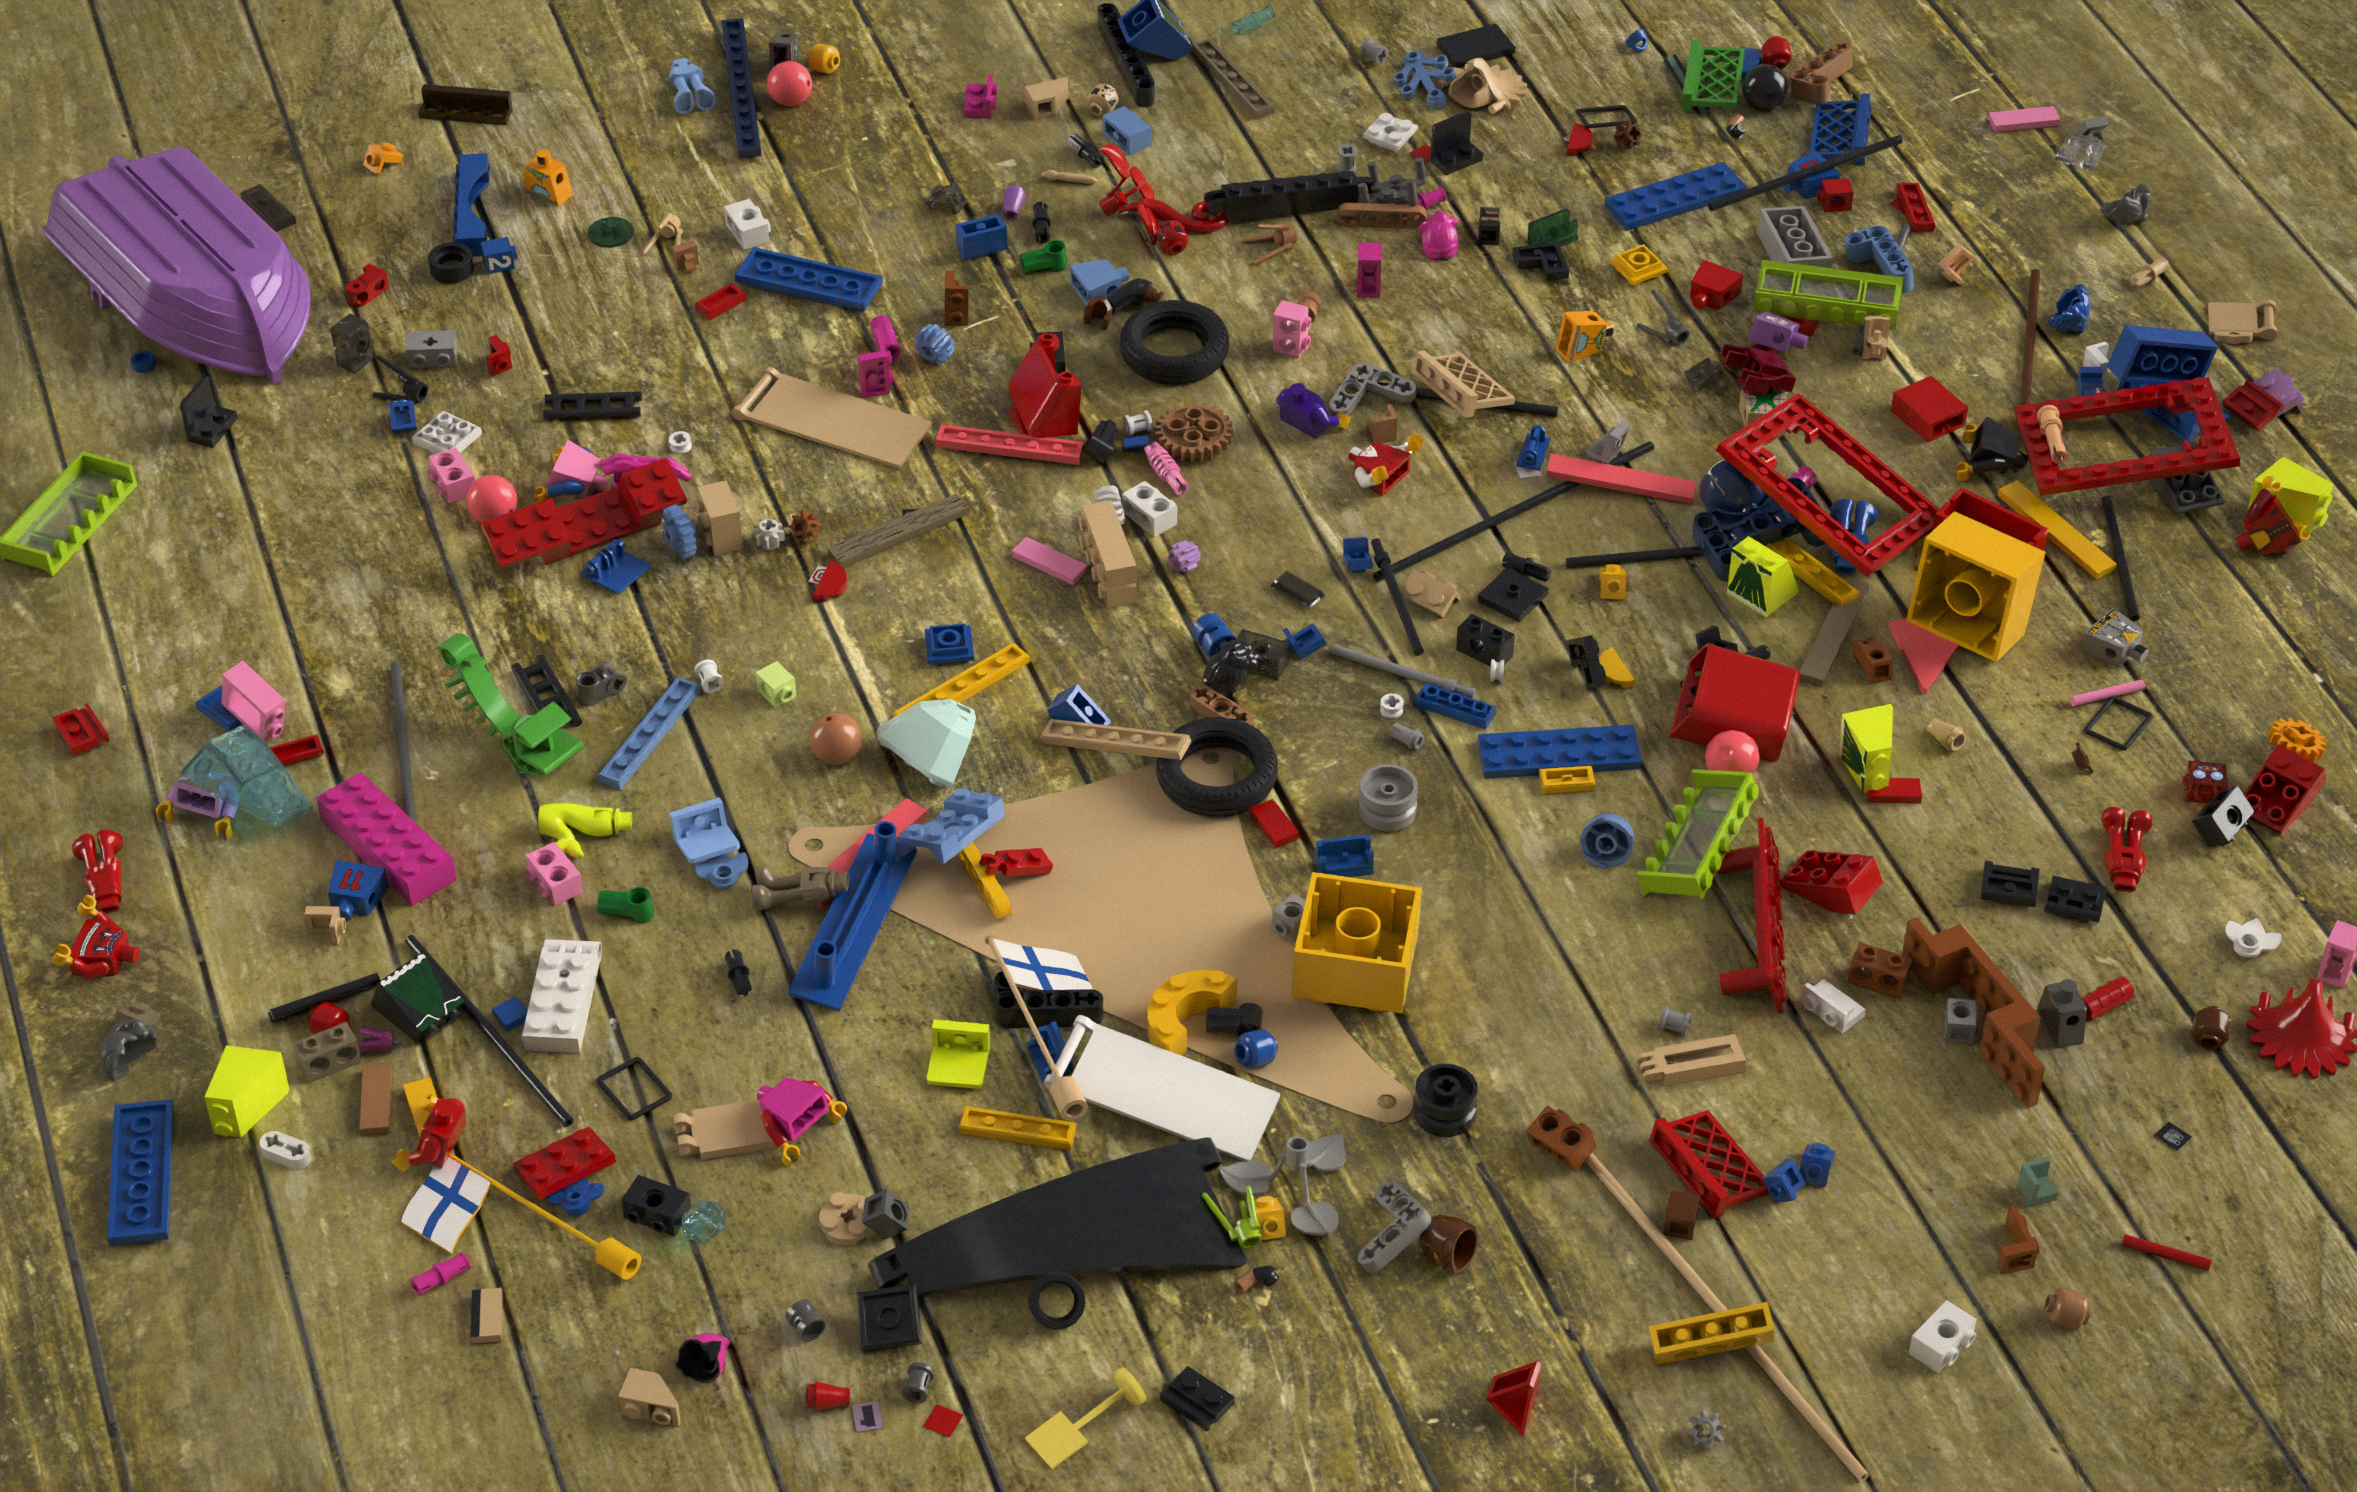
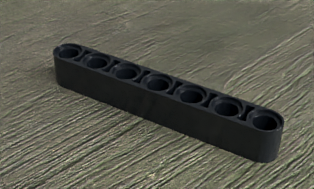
(1126, 58)

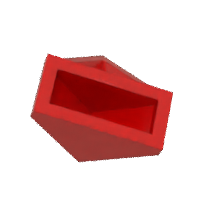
(1515, 1394)

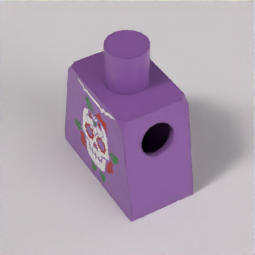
(1769, 329)

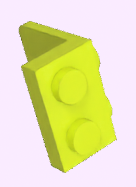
(959, 1054)

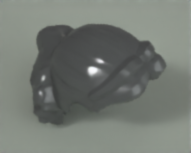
(2130, 208)
(125, 1044)

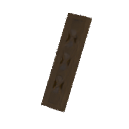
(466, 101)

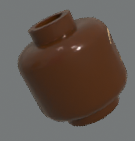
(2211, 1027)

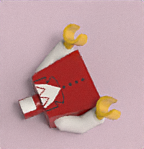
(1383, 465)

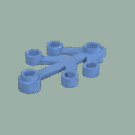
(1414, 62)

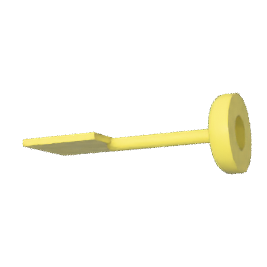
(1060, 1438)

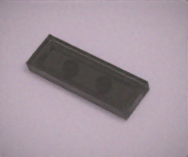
(268, 207)

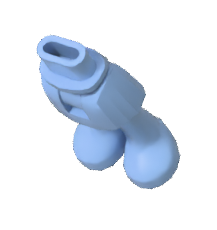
(687, 76)

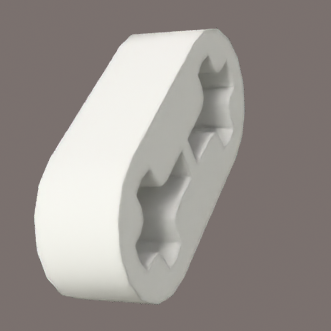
(287, 1147)

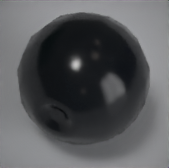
(1764, 87)

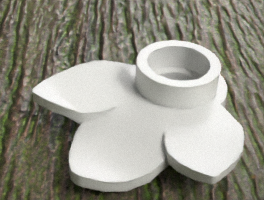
(2251, 938)

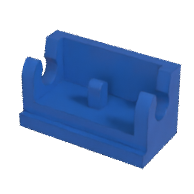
(1345, 856)
(1055, 1044)

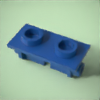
(1534, 449)

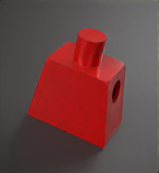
(1714, 286)

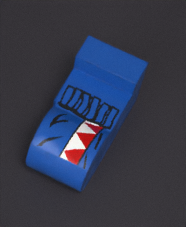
(2090, 381)

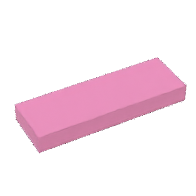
(2024, 119)
(1049, 561)

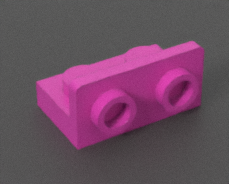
(980, 99)

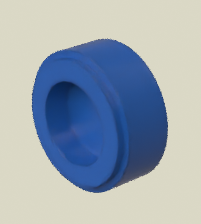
(143, 361)

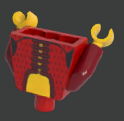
(2269, 524)

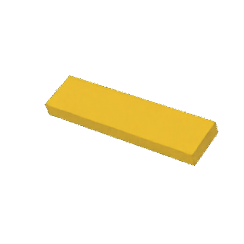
(1017, 1128)

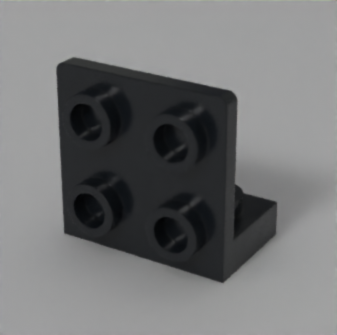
(1452, 145)
(202, 419)

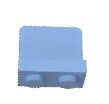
(703, 831)

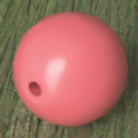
(789, 83)
(490, 497)
(1732, 752)

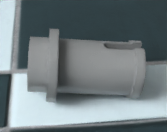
(1412, 738)

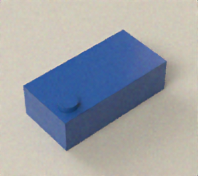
(2161, 355)

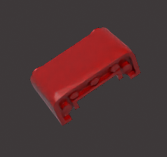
(1042, 398)

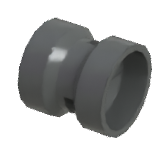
(804, 1318)

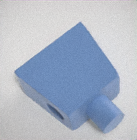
(1096, 279)

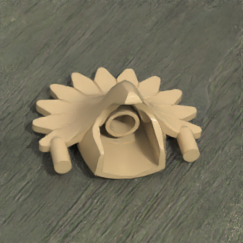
(1483, 84)

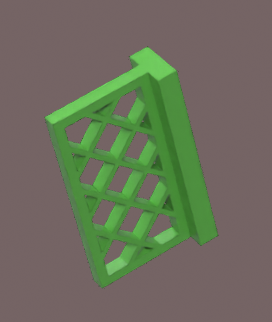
(1696, 75)

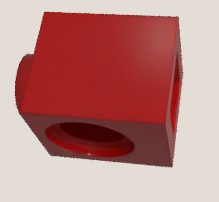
(1836, 195)

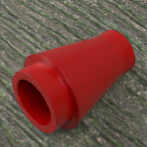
(826, 1396)

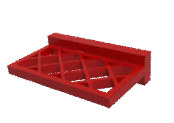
(1693, 1169)

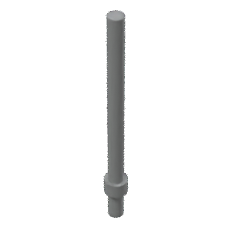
(1447, 684)

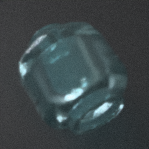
(703, 1221)

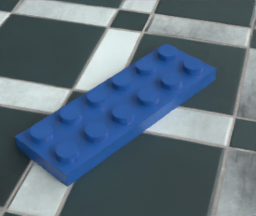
(1673, 196)
(808, 279)
(1528, 751)
(141, 1172)

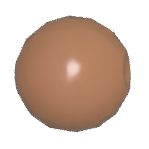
(835, 738)

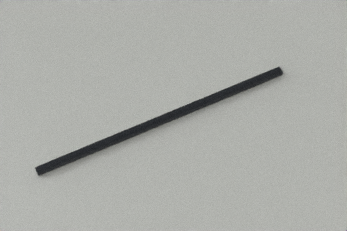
(498, 1041)

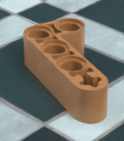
(1812, 79)

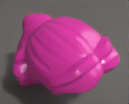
(1439, 235)

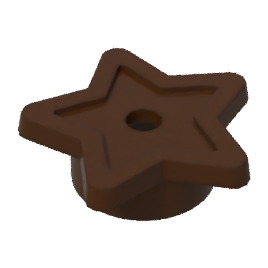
(2081, 759)

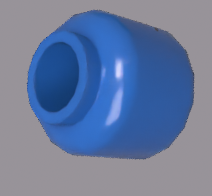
(1256, 1048)

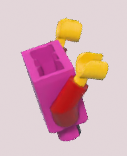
(792, 1109)

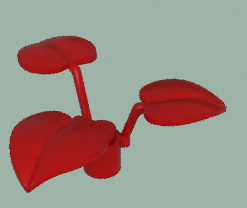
(1116, 201)

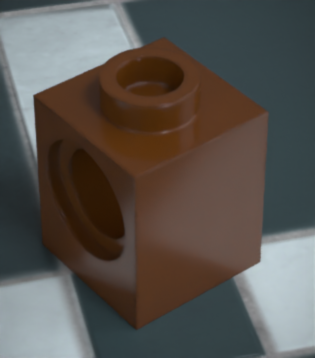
(1681, 1214)

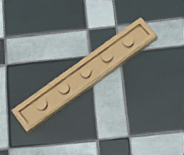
(1115, 739)

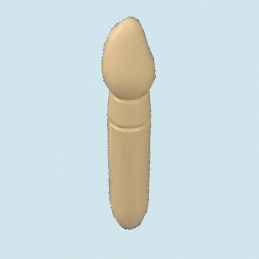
(1069, 177)

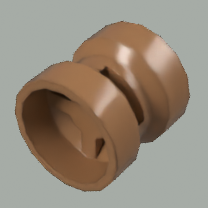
(1312, 301)

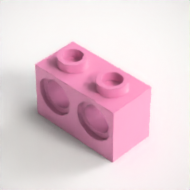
(1291, 329)
(451, 474)
(553, 873)
(2339, 955)

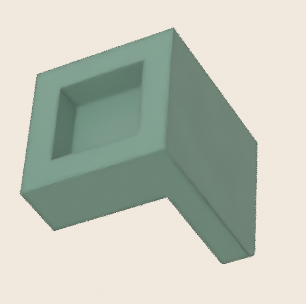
(2035, 1182)

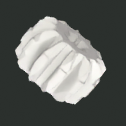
(1111, 493)

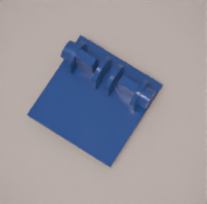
(614, 567)

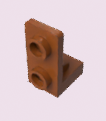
(2023, 1252)

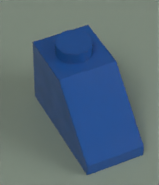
(1077, 706)

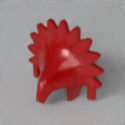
(2303, 1032)

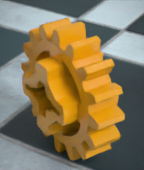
(2298, 738)

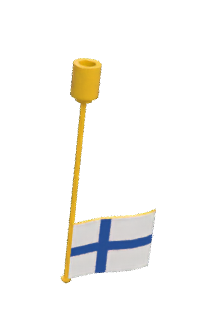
(455, 1195)

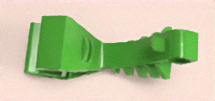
(531, 740)

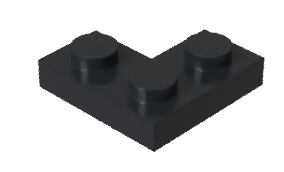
(1546, 256)
(1585, 652)

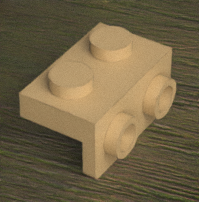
(1428, 593)

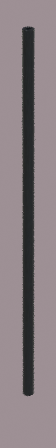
(1505, 515)

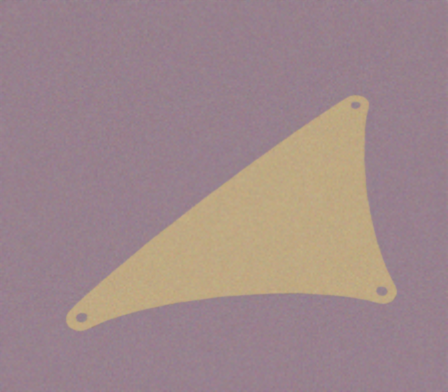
(1138, 900)

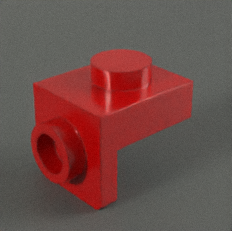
(499, 357)

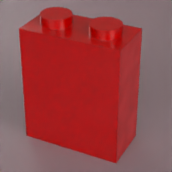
(1929, 409)

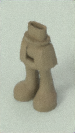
(811, 885)

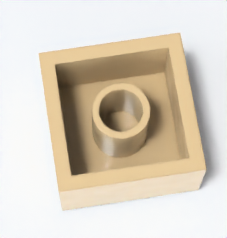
(719, 518)

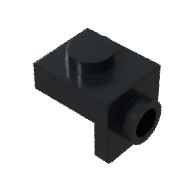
(1712, 636)

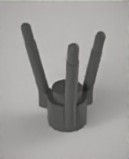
(1674, 330)

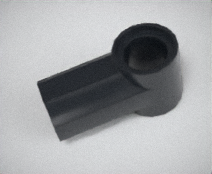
(1101, 441)
(1239, 1021)

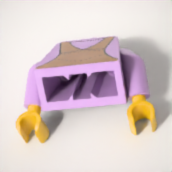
(190, 797)

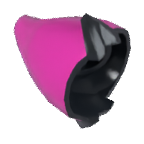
(702, 1357)

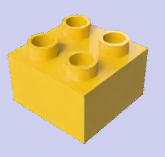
(1971, 571)
(1356, 942)

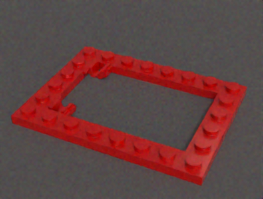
(1797, 415)
(2213, 451)

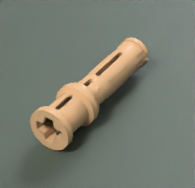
(2052, 427)

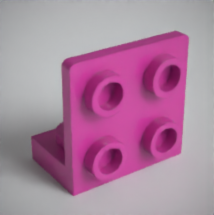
(874, 369)

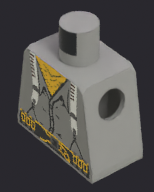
(2114, 639)

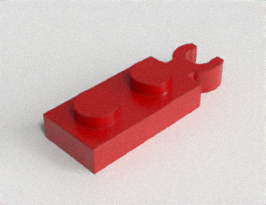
(1017, 862)

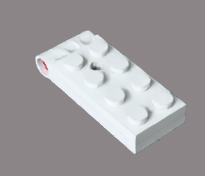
(561, 996)

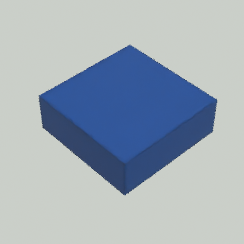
(1134, 443)
(510, 1013)

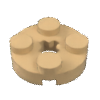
(833, 1215)

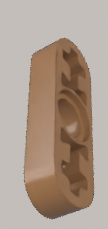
(1203, 695)

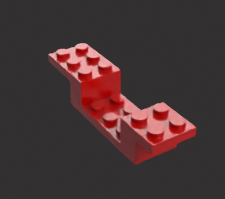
(586, 522)

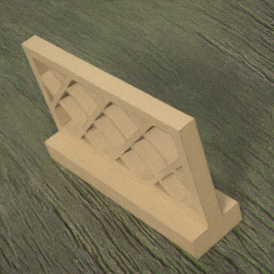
(1460, 382)

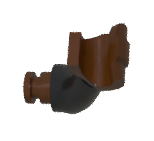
(1133, 292)

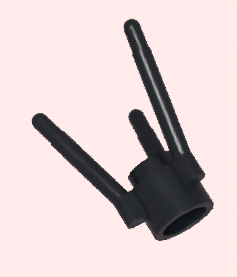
(412, 387)

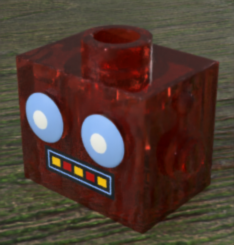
(2203, 781)

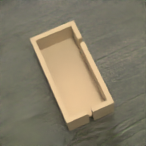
(1108, 554)

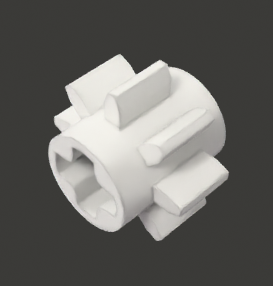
(769, 534)

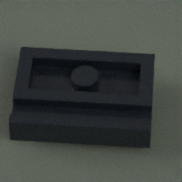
(1197, 1398)

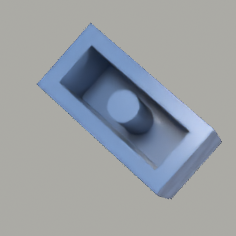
(1127, 130)

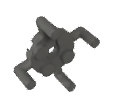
(1394, 190)

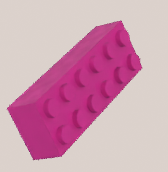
(386, 838)

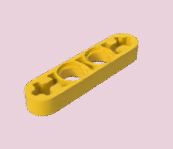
(986, 884)

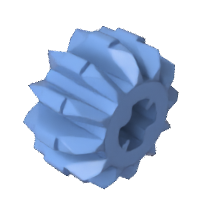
(934, 344)

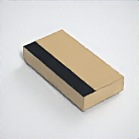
(486, 1315)

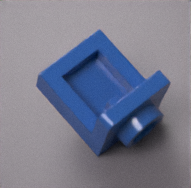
(1356, 554)
(1305, 641)
(1817, 1164)
(1784, 1181)

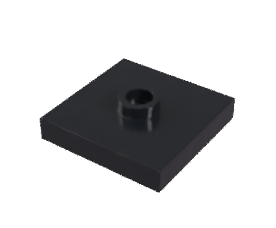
(1513, 594)
(889, 1318)

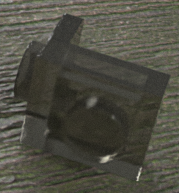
(947, 195)
(1704, 374)

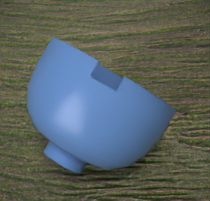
(1607, 840)

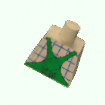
(1754, 407)

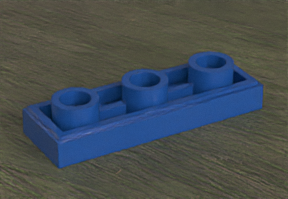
(1455, 706)

